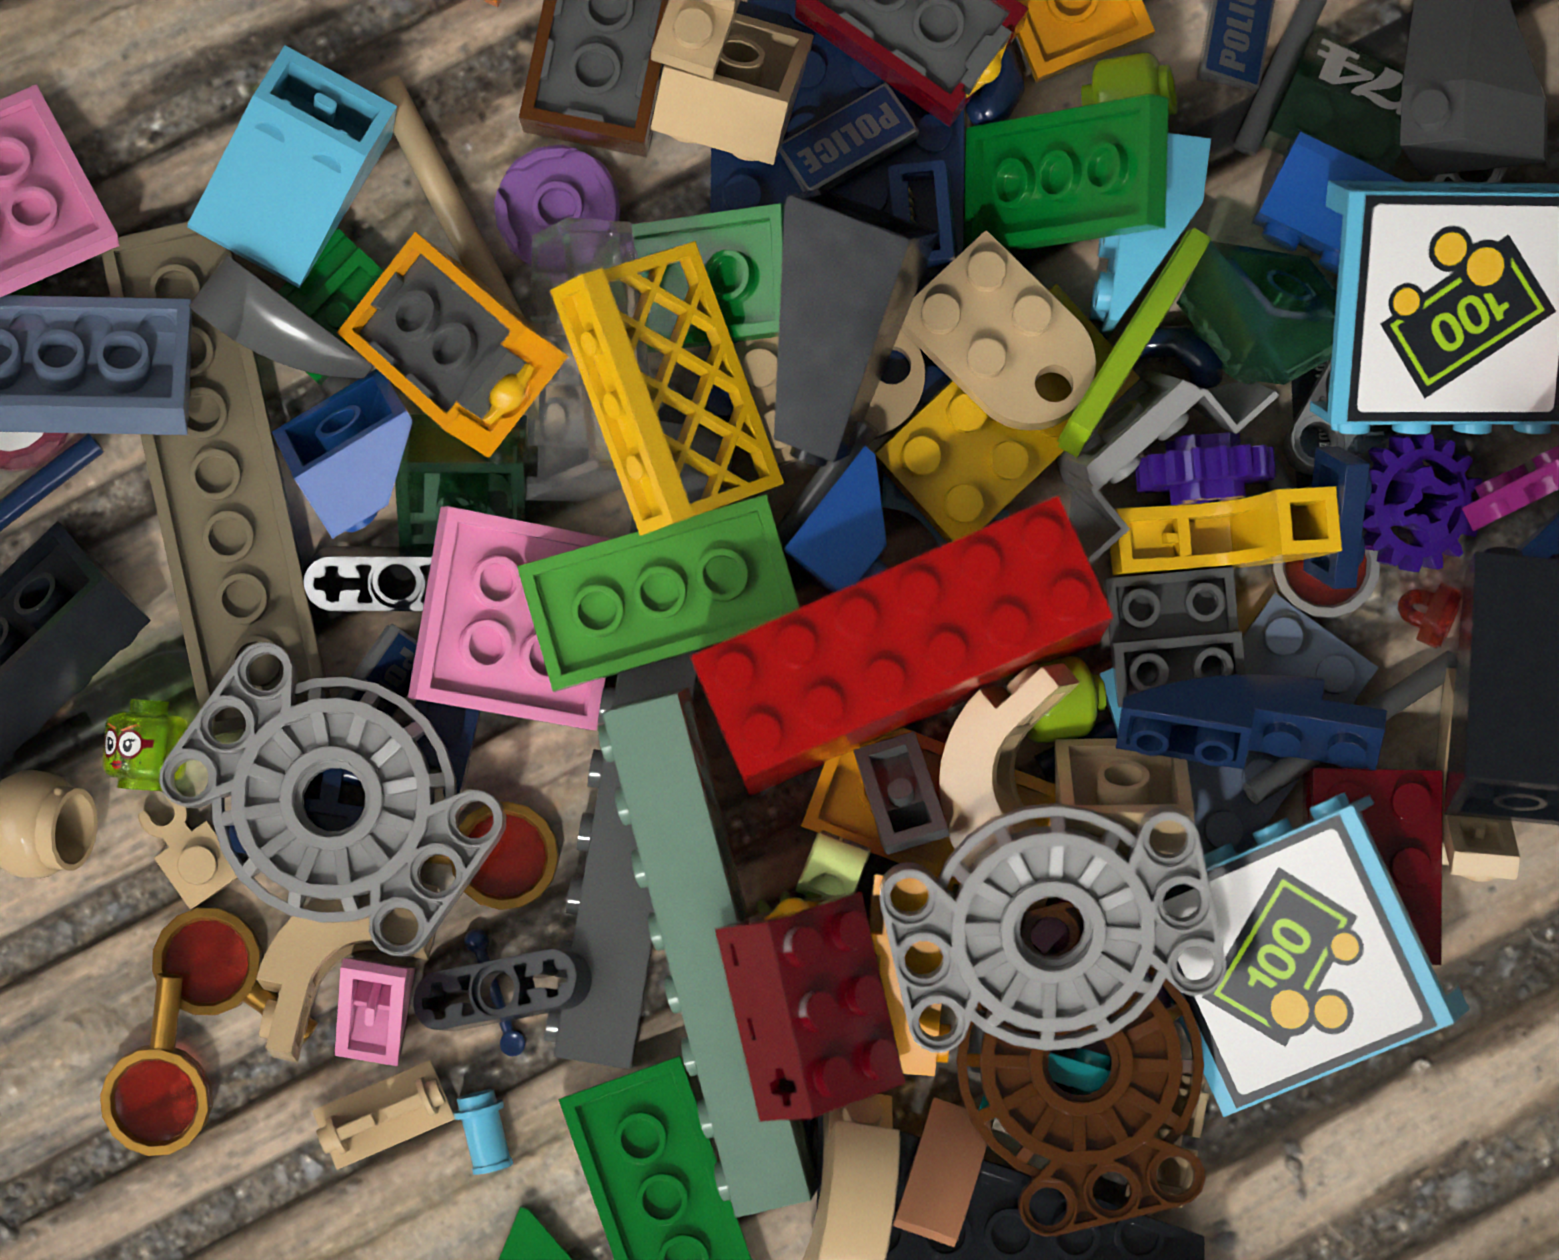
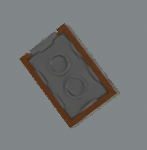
(595, 73)

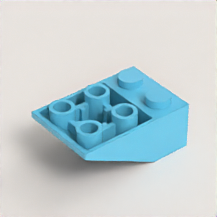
(293, 166)
(1138, 255)

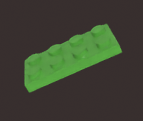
(657, 593)

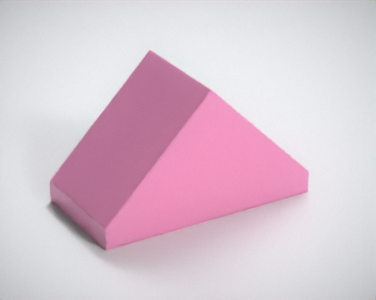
(372, 1010)

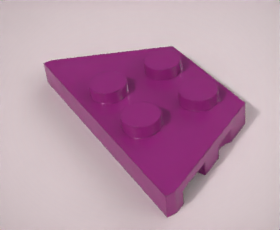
(1514, 490)

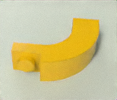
(1229, 533)

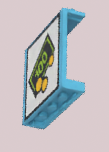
(1445, 307)
(1313, 957)

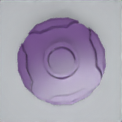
(548, 188)

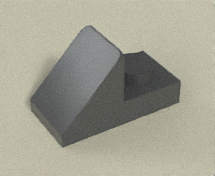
(901, 793)

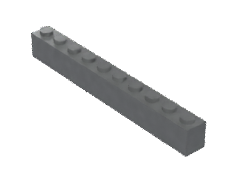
(608, 901)

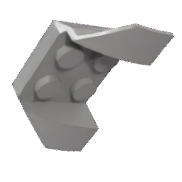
(1145, 412)

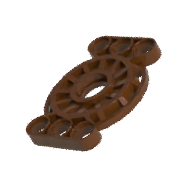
(1098, 1129)

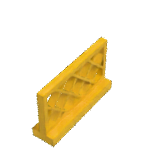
(629, 399)

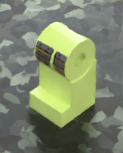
(833, 866)

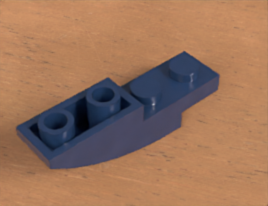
(1227, 715)

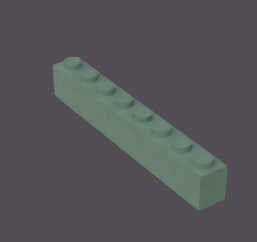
(693, 891)

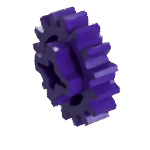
(1205, 468)
(1433, 518)

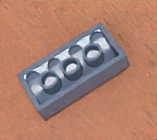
(95, 365)

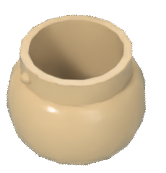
(44, 824)

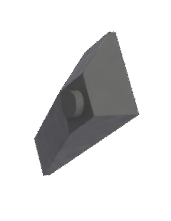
(1470, 90)

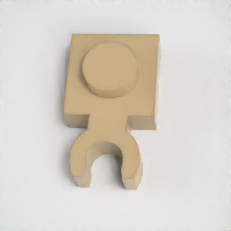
(193, 856)

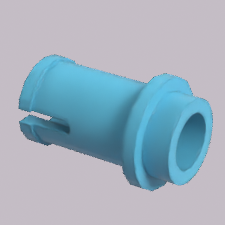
(484, 1131)

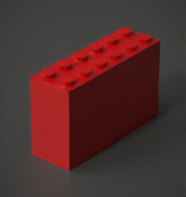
(903, 645)

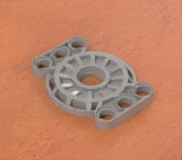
(268, 782)
(1065, 992)

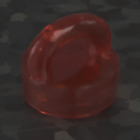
(1440, 615)

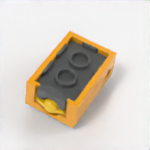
(452, 345)

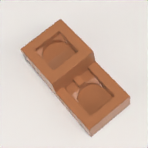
(942, 1174)

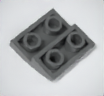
(1173, 628)

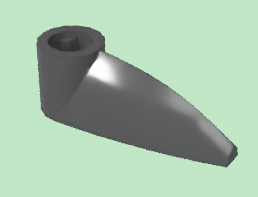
(272, 325)

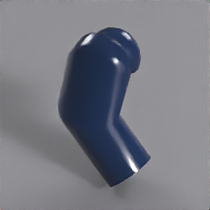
(1000, 96)
(1191, 350)

